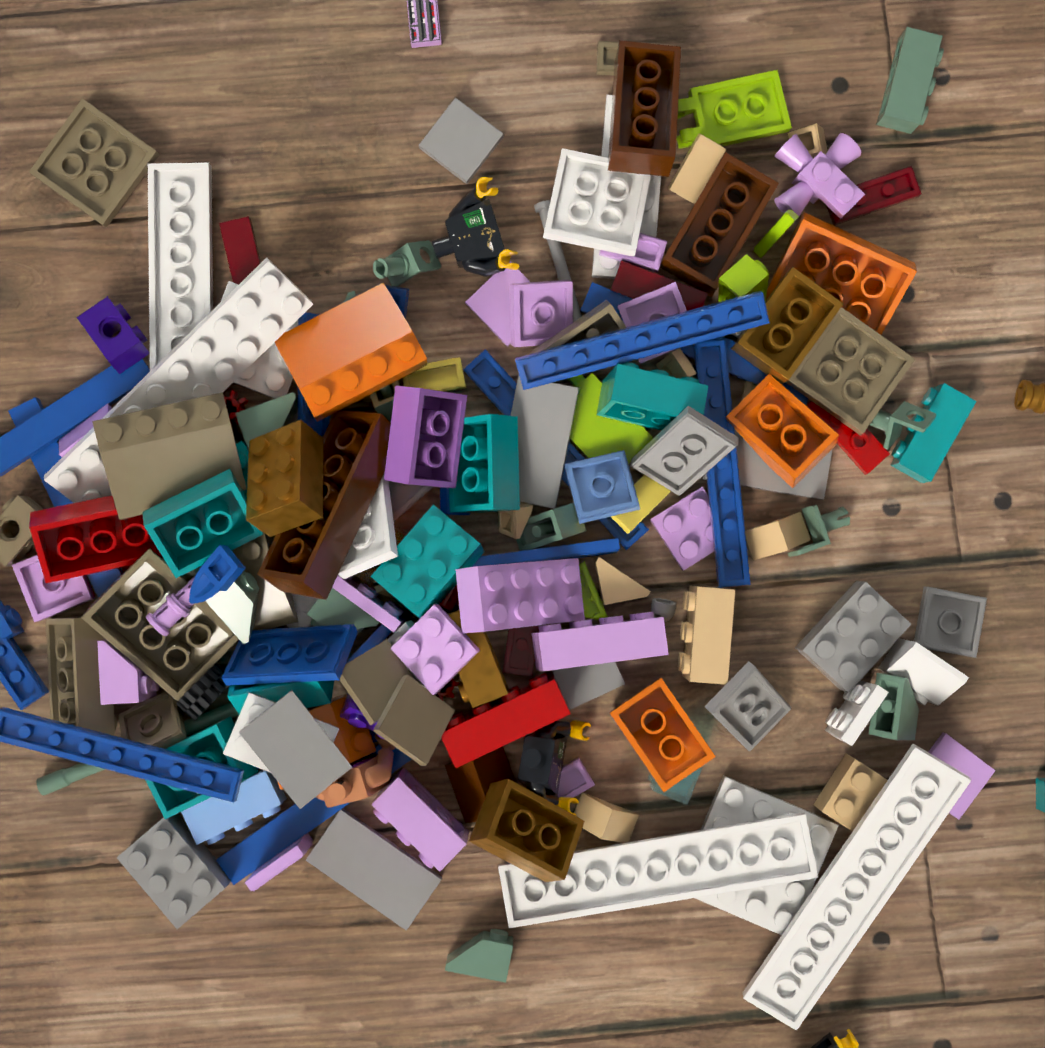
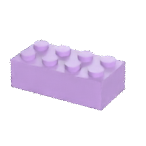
(519, 595)
(599, 644)

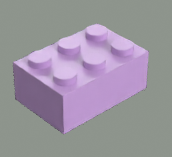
(420, 820)

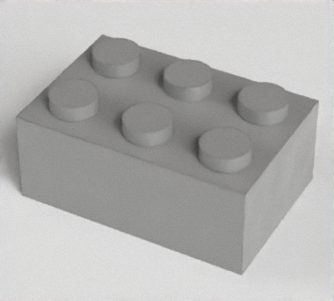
(853, 636)
(174, 869)

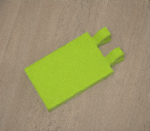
(735, 110)
(598, 434)

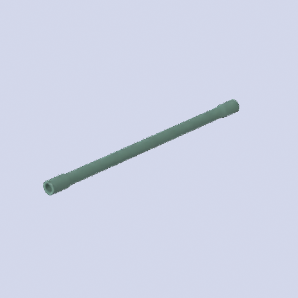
(66, 776)

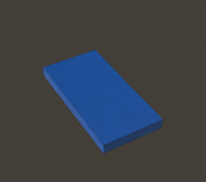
(291, 655)

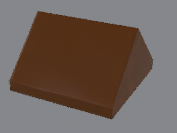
(474, 778)

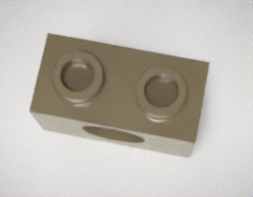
(16, 548)

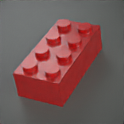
(86, 539)
(504, 719)

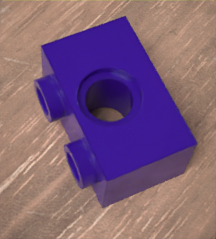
(102, 322)

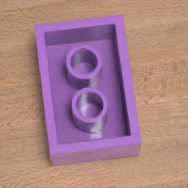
(425, 437)

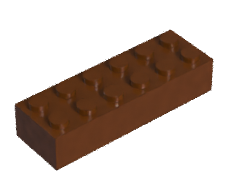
(354, 462)

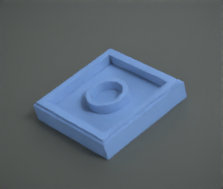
(601, 486)

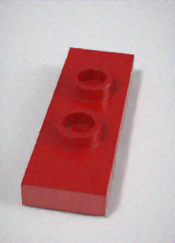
(861, 449)

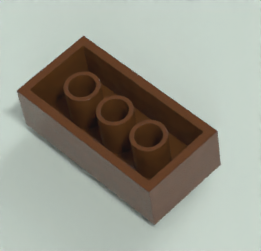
(644, 108)
(718, 224)

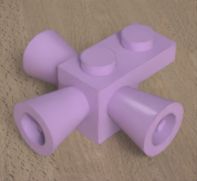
(819, 176)

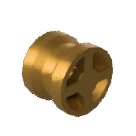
(1030, 397)

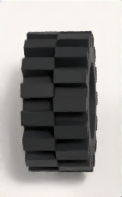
(203, 692)

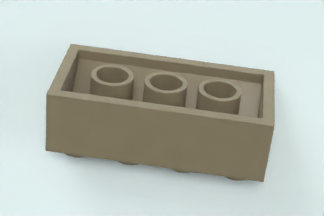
(75, 675)

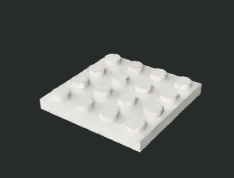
(770, 905)

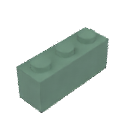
(910, 80)

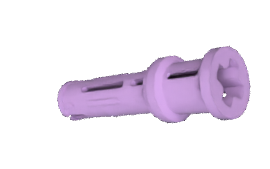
(172, 610)

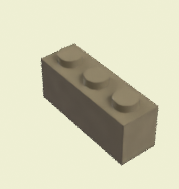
(596, 322)

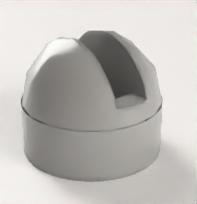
(663, 608)

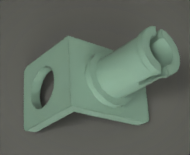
(406, 263)
(893, 423)
(819, 526)

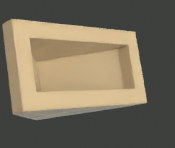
(777, 536)
(615, 585)
(605, 819)

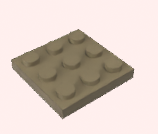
(94, 163)
(851, 371)

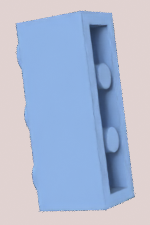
(214, 816)

